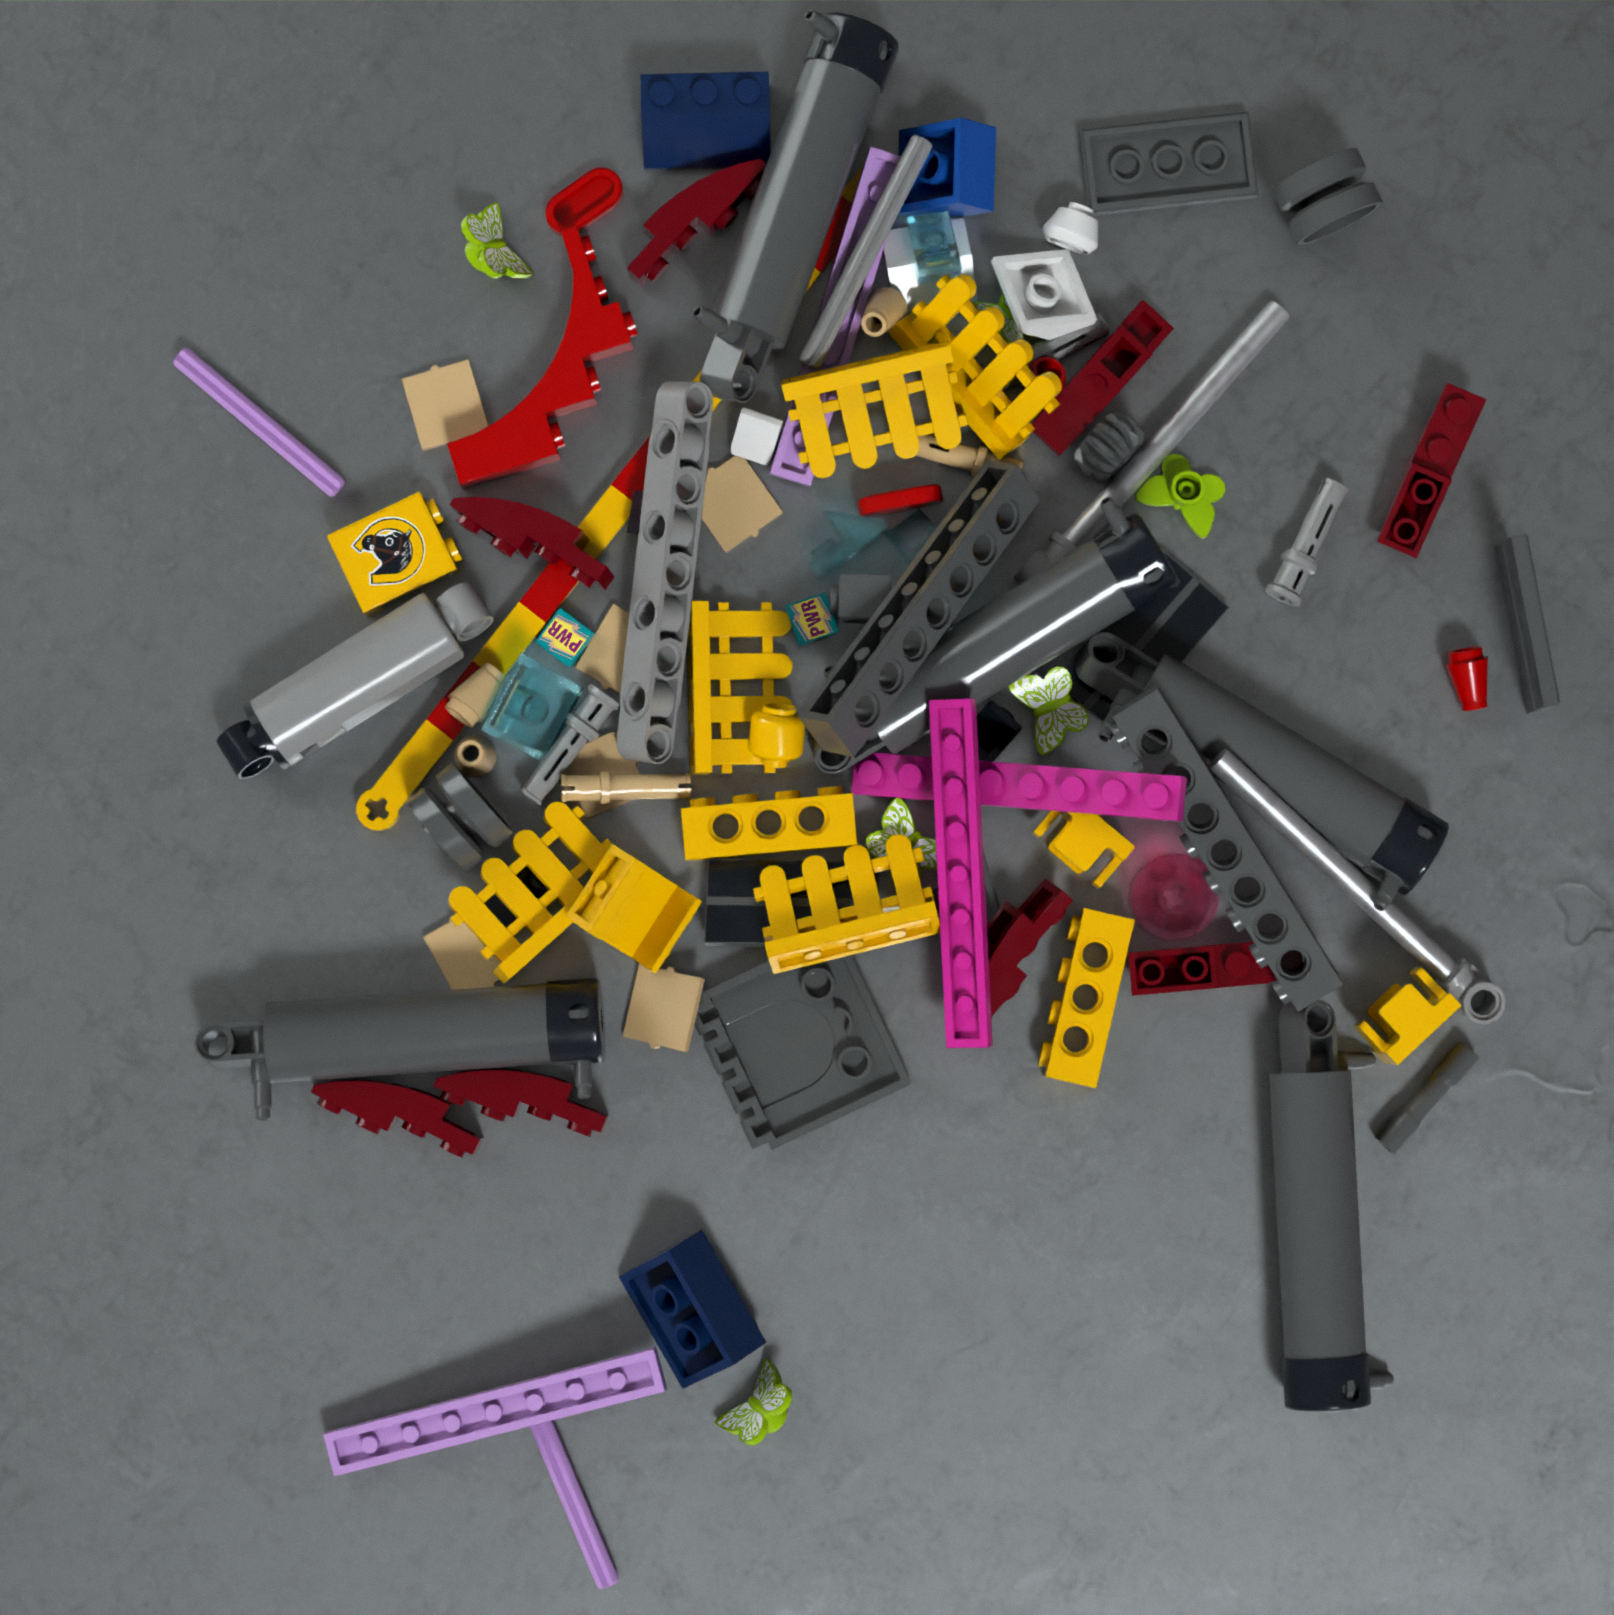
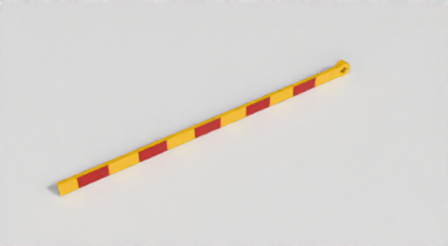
(538, 604)

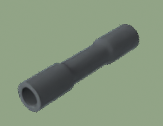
(1445, 1077)

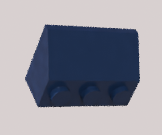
(704, 119)
(692, 1309)

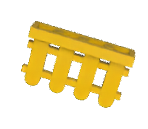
(979, 391)
(852, 402)
(728, 666)
(518, 898)
(827, 932)

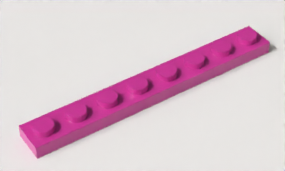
(1032, 787)
(960, 873)

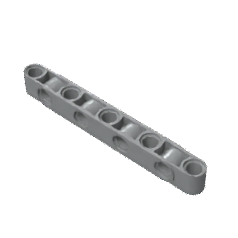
(664, 571)

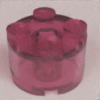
(1149, 905)

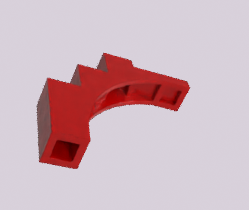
(524, 435)

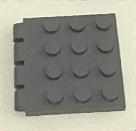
(800, 1047)

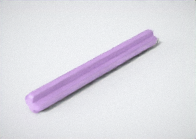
(259, 422)
(575, 1504)

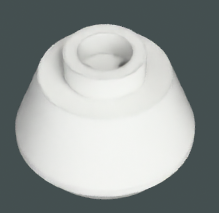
(1073, 229)

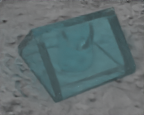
(532, 708)

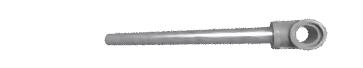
(1161, 441)
(1453, 975)

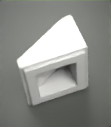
(756, 436)

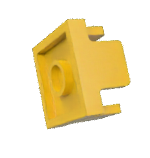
(1084, 841)
(1406, 1017)

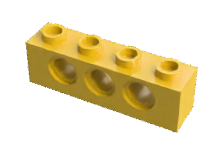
(704, 844)
(1114, 936)

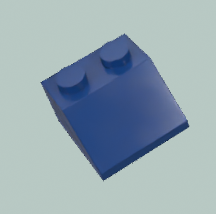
(957, 170)

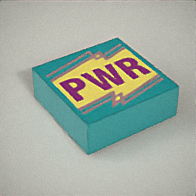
(811, 619)
(565, 637)

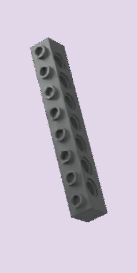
(919, 609)
(1316, 974)

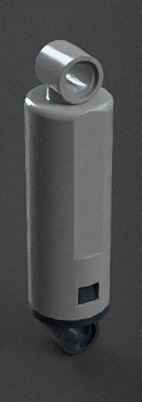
(354, 680)

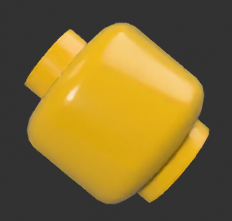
(776, 734)

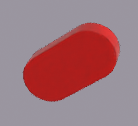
(584, 200)
(900, 500)

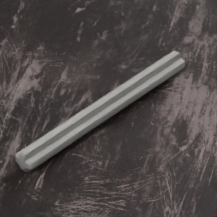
(865, 251)

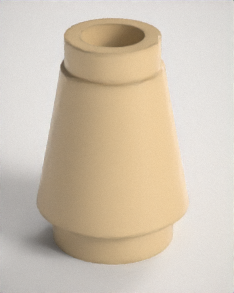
(883, 311)
(475, 695)
(485, 760)

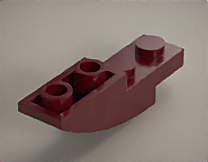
(705, 203)
(1102, 377)
(1430, 470)
(523, 527)
(1015, 934)
(1201, 968)
(505, 1090)
(383, 1102)

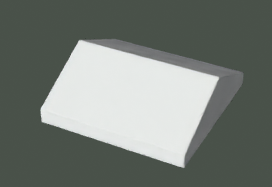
(901, 265)
(1044, 293)

